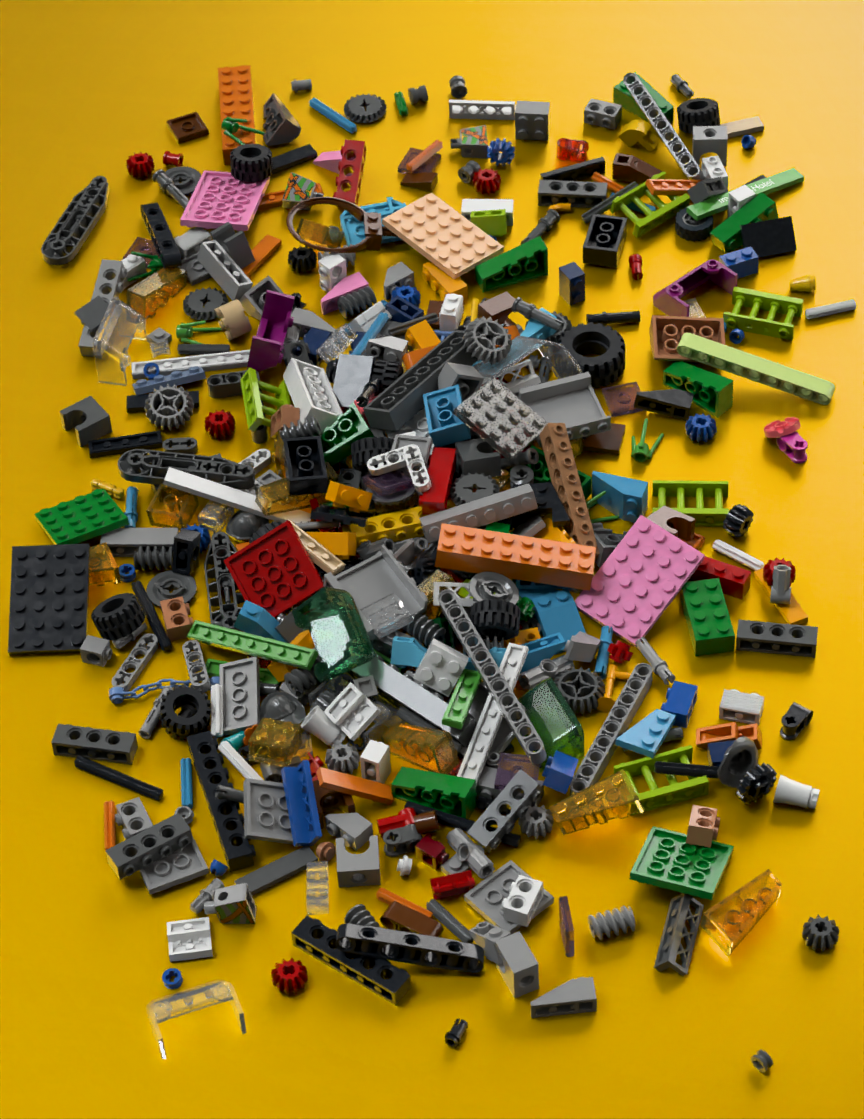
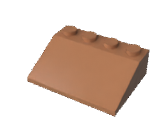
(668, 330)

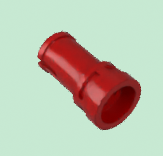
(635, 263)

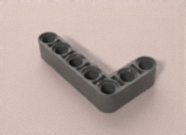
(229, 385)

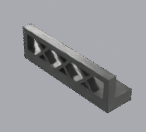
(673, 932)

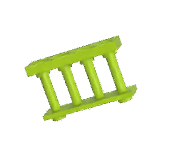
(653, 218)
(764, 301)
(252, 399)
(704, 516)
(670, 794)

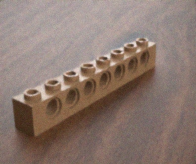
(567, 483)

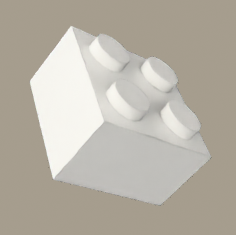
(441, 667)

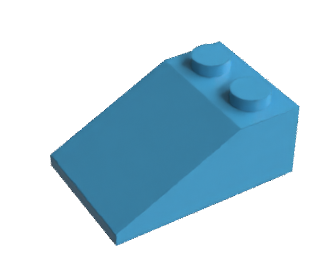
(442, 423)
(623, 495)
(558, 613)

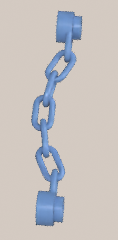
(117, 694)

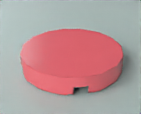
(783, 428)

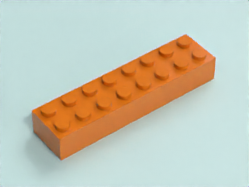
(236, 102)
(516, 556)

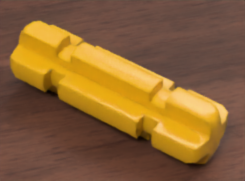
(110, 489)

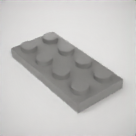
(240, 694)

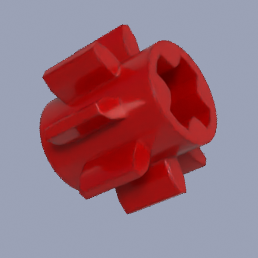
(620, 651)

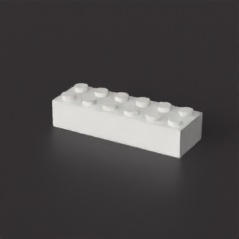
(311, 393)

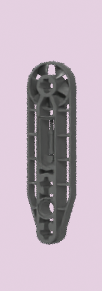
(76, 223)
(152, 467)
(222, 548)

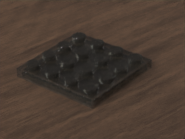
(501, 419)

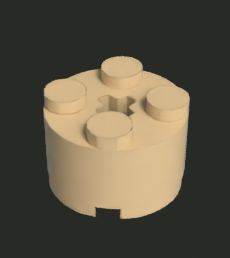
(233, 319)

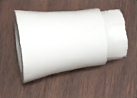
(322, 727)
(795, 793)

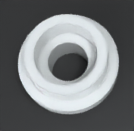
(404, 865)

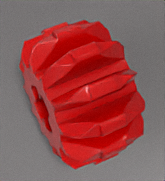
(140, 165)
(487, 181)
(219, 424)
(769, 567)
(289, 976)

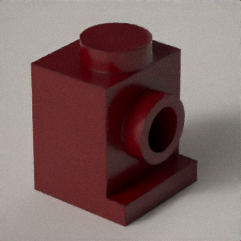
(431, 852)

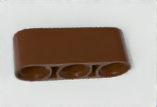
(405, 919)

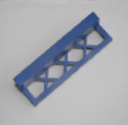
(301, 804)

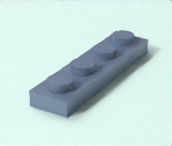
(177, 377)

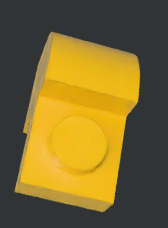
(639, 132)

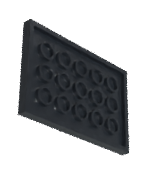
(49, 599)

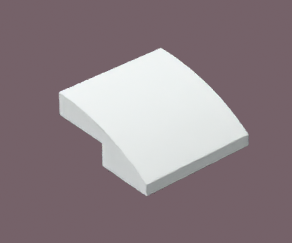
(352, 711)
(189, 939)

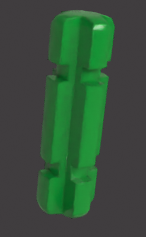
(401, 104)

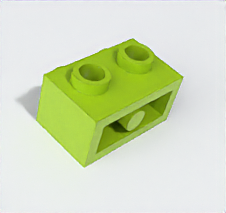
(490, 221)

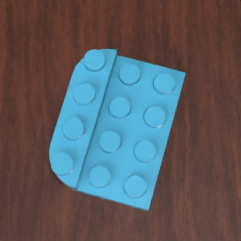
(355, 230)

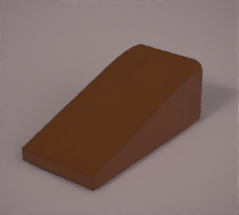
(421, 180)

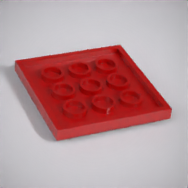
(275, 571)

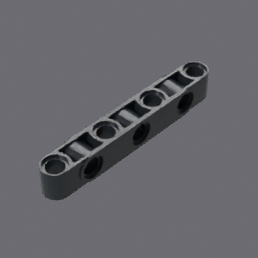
(161, 235)
(410, 948)

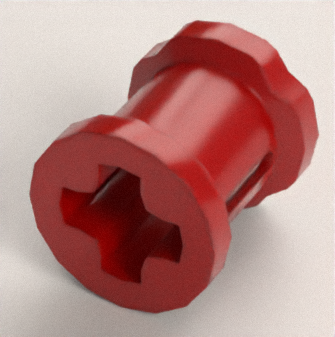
(173, 159)

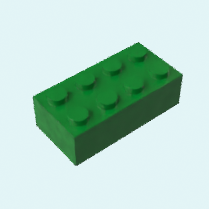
(707, 617)

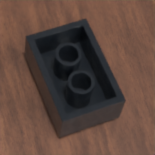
(604, 240)
(304, 465)

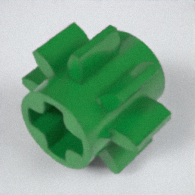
(526, 608)

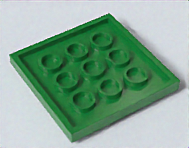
(81, 518)
(681, 866)

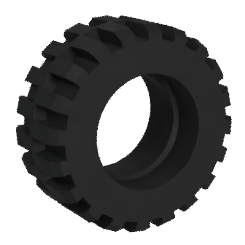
(596, 340)

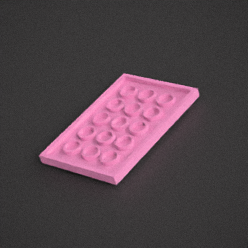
(223, 199)
(639, 580)

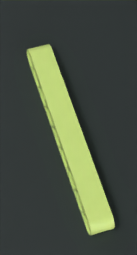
(756, 368)

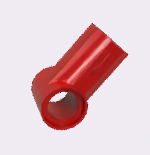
(404, 817)

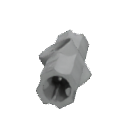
(547, 669)
(470, 853)

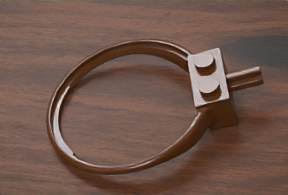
(372, 225)

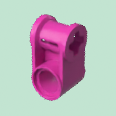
(793, 446)

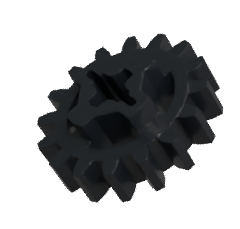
(756, 783)

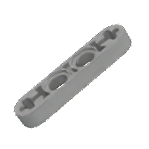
(138, 664)
(198, 665)

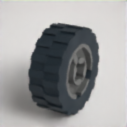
(691, 229)

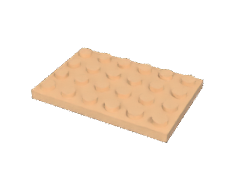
(442, 235)

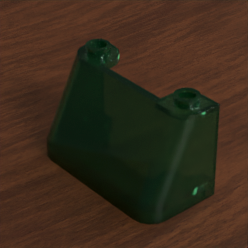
(335, 631)
(553, 720)

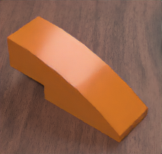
(728, 732)

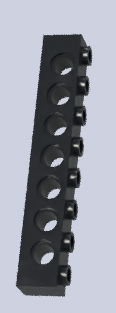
(223, 812)

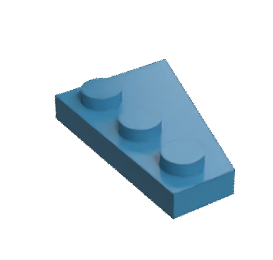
(648, 733)

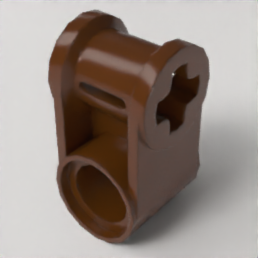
(426, 822)

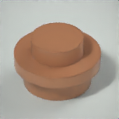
(325, 851)

